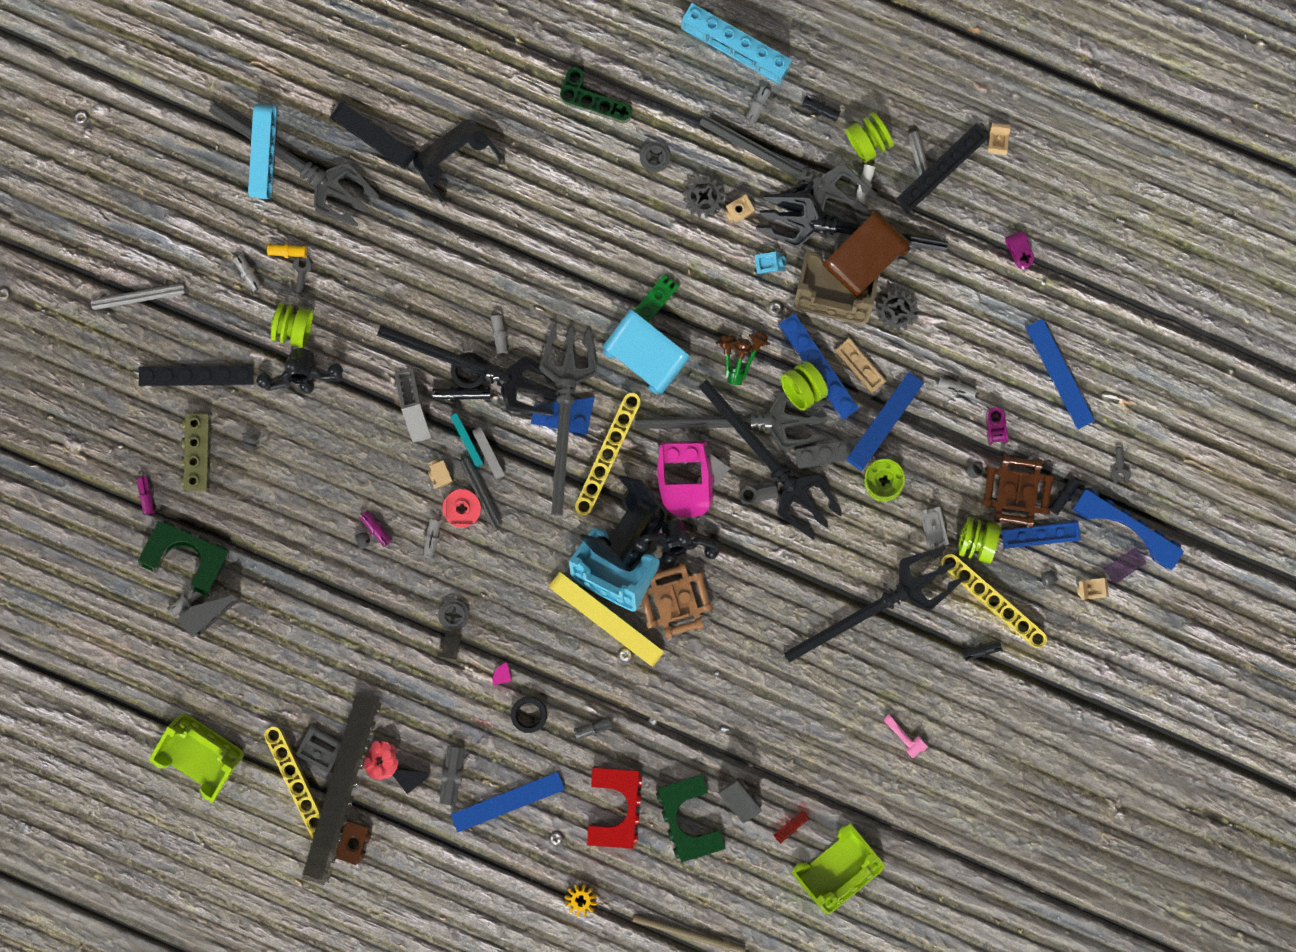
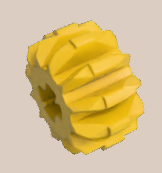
(574, 902)

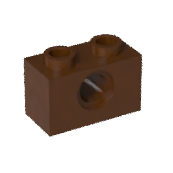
(345, 851)

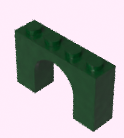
(167, 537)
(687, 846)

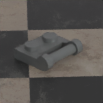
(317, 754)

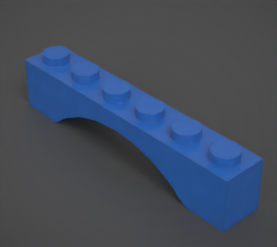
(808, 351)
(1161, 550)

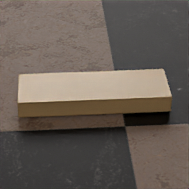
(860, 365)

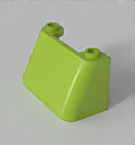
(198, 754)
(839, 870)

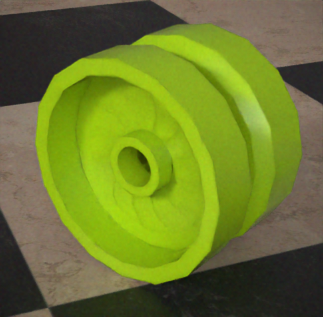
(804, 385)

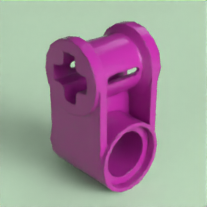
(1018, 247)
(996, 427)

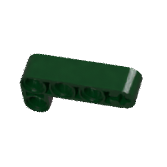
(597, 100)

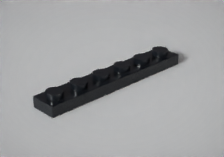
(941, 168)
(196, 376)

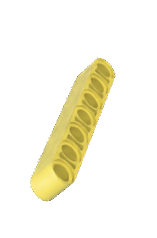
(608, 444)
(1002, 604)
(606, 619)
(291, 780)

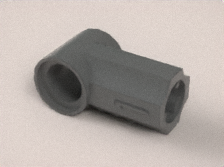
(760, 493)

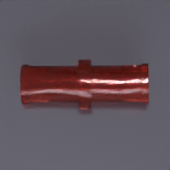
(791, 826)

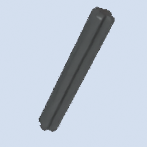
(481, 493)

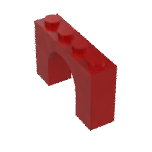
(622, 834)

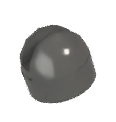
(975, 470)
(362, 540)
(1049, 578)

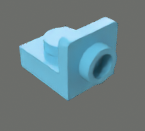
(770, 262)

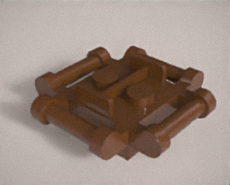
(1017, 491)

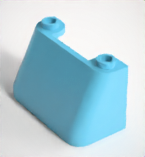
(646, 352)
(610, 581)

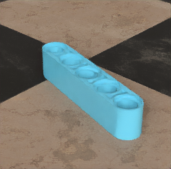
(262, 151)

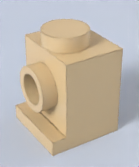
(747, 211)
(439, 473)

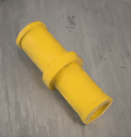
(287, 250)

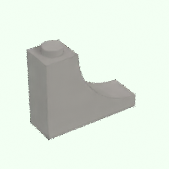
(412, 405)

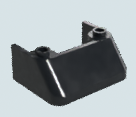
(427, 160)
(643, 516)

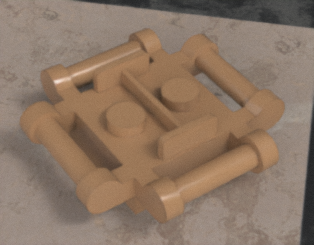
(676, 601)

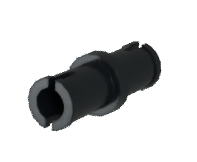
(820, 108)
(1064, 496)
(982, 650)

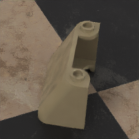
(826, 296)

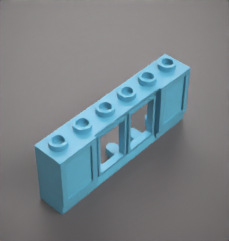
(759, 56)

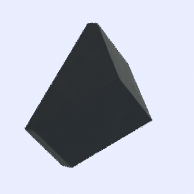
(804, 188)
(410, 778)

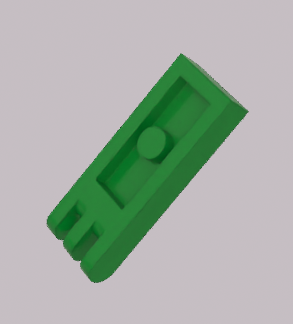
(656, 298)

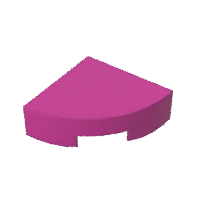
(501, 675)

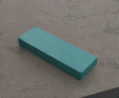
(466, 440)

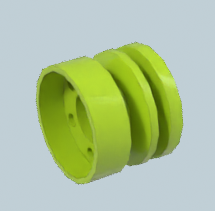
(871, 136)
(295, 326)
(879, 470)
(979, 540)

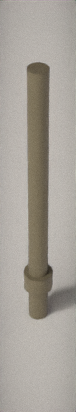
(725, 945)

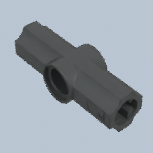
(452, 775)

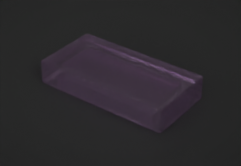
(1124, 565)

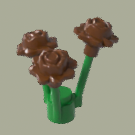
(743, 347)

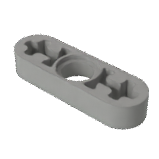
(488, 452)

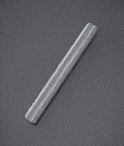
(137, 296)

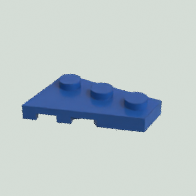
(579, 415)

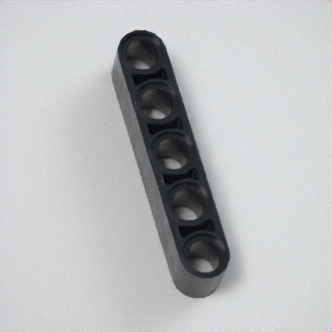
(372, 135)

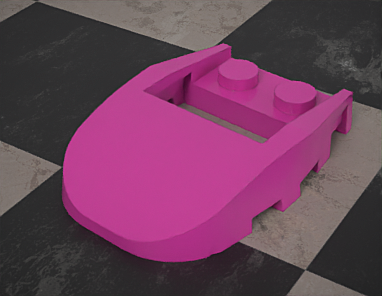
(686, 498)

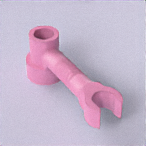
(914, 746)

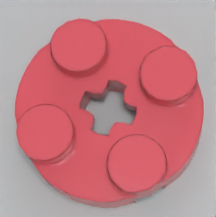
(453, 515)
(372, 760)

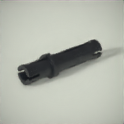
(461, 393)

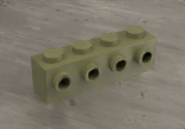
(197, 452)

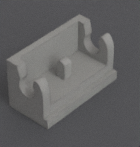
(934, 527)

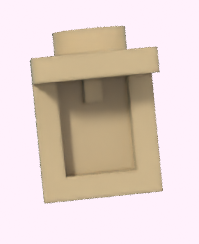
(998, 139)
(1093, 588)

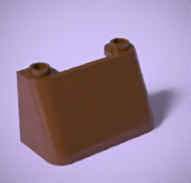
(867, 254)

